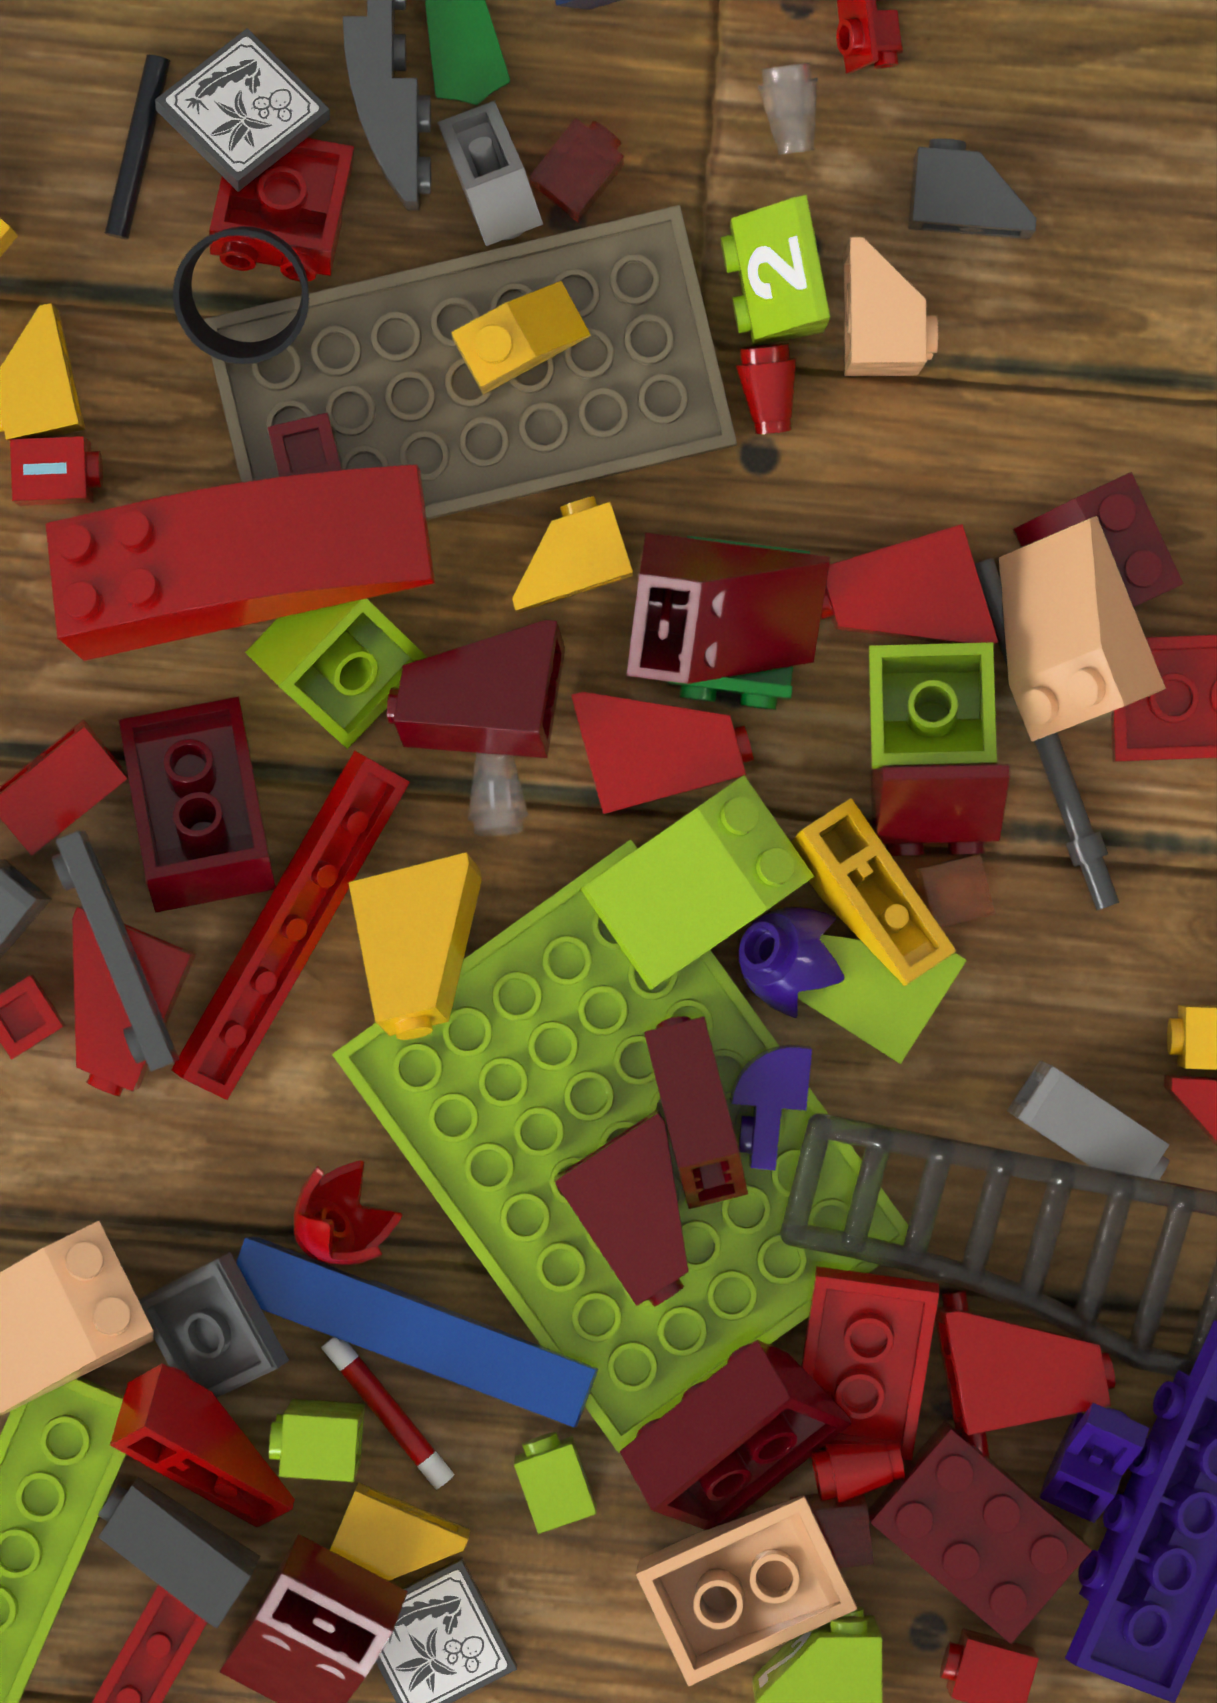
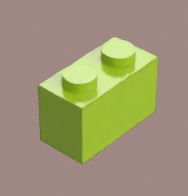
(318, 1440)

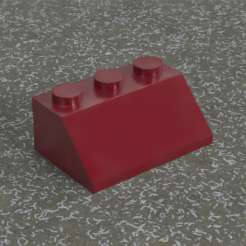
(732, 1437)

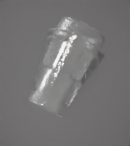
(790, 106)
(496, 796)

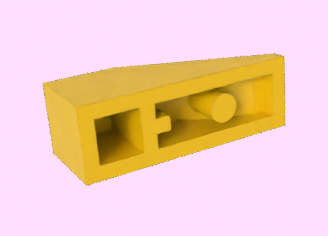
(871, 892)

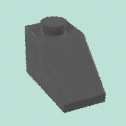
(964, 194)

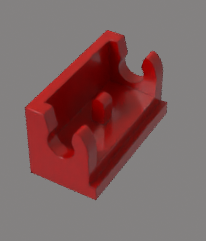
(58, 787)

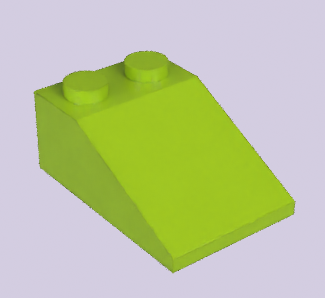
(697, 882)

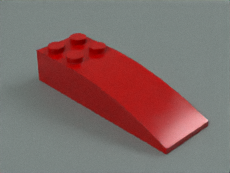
(235, 556)

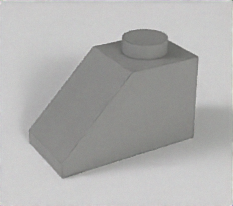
(490, 173)

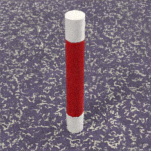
(388, 1411)

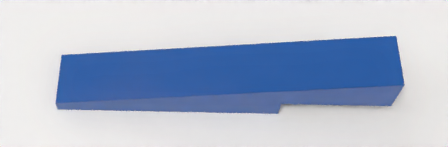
(415, 1331)

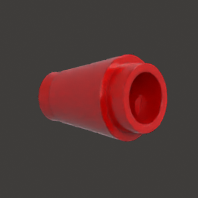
(768, 386)
(855, 1469)

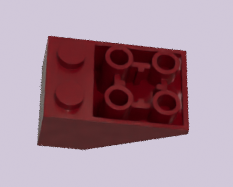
(723, 609)
(315, 1628)

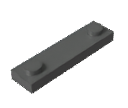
(80, 870)

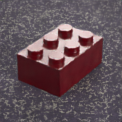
(978, 1532)

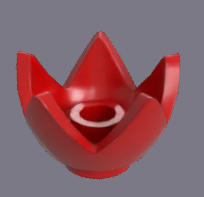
(334, 1224)

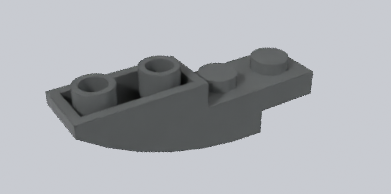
(387, 105)

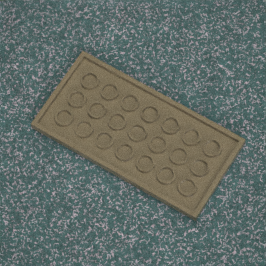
(403, 395)

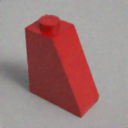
(912, 592)
(656, 749)
(99, 1009)
(1017, 1373)

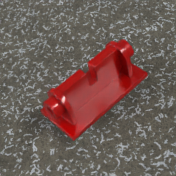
(867, 35)

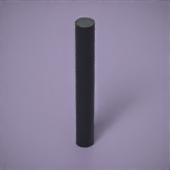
(137, 147)

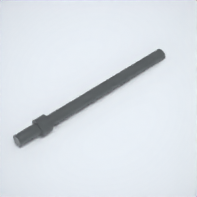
(1085, 845)

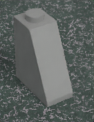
(1087, 1125)

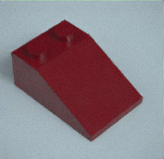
(196, 805)
(939, 806)

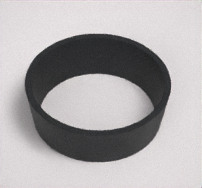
(211, 341)

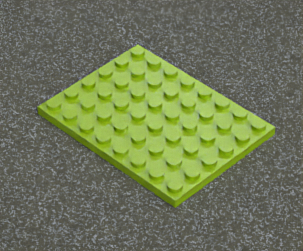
(545, 1070)

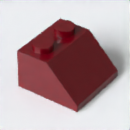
(1128, 528)

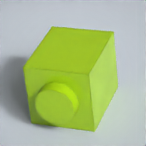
(554, 1482)

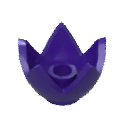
(797, 958)

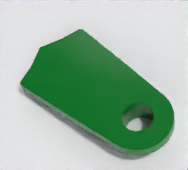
(464, 51)

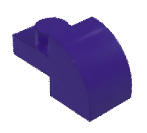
(770, 1083)
(1092, 1461)

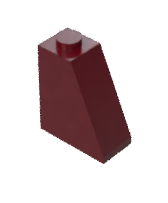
(483, 695)
(696, 1111)
(632, 1210)

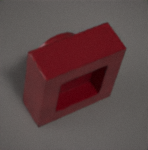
(305, 446)

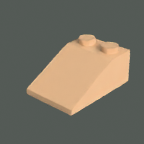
(1071, 632)
(65, 1316)
(744, 1588)

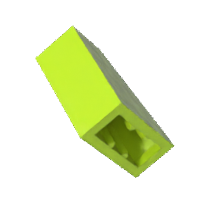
(875, 1002)

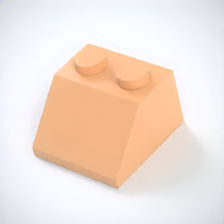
(883, 317)

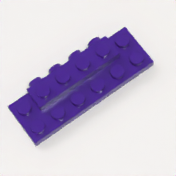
(1157, 1563)

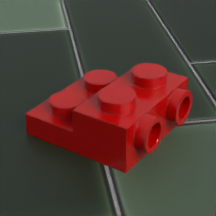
(294, 199)

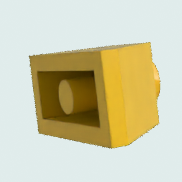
(519, 335)
(39, 382)
(574, 556)
(393, 1535)

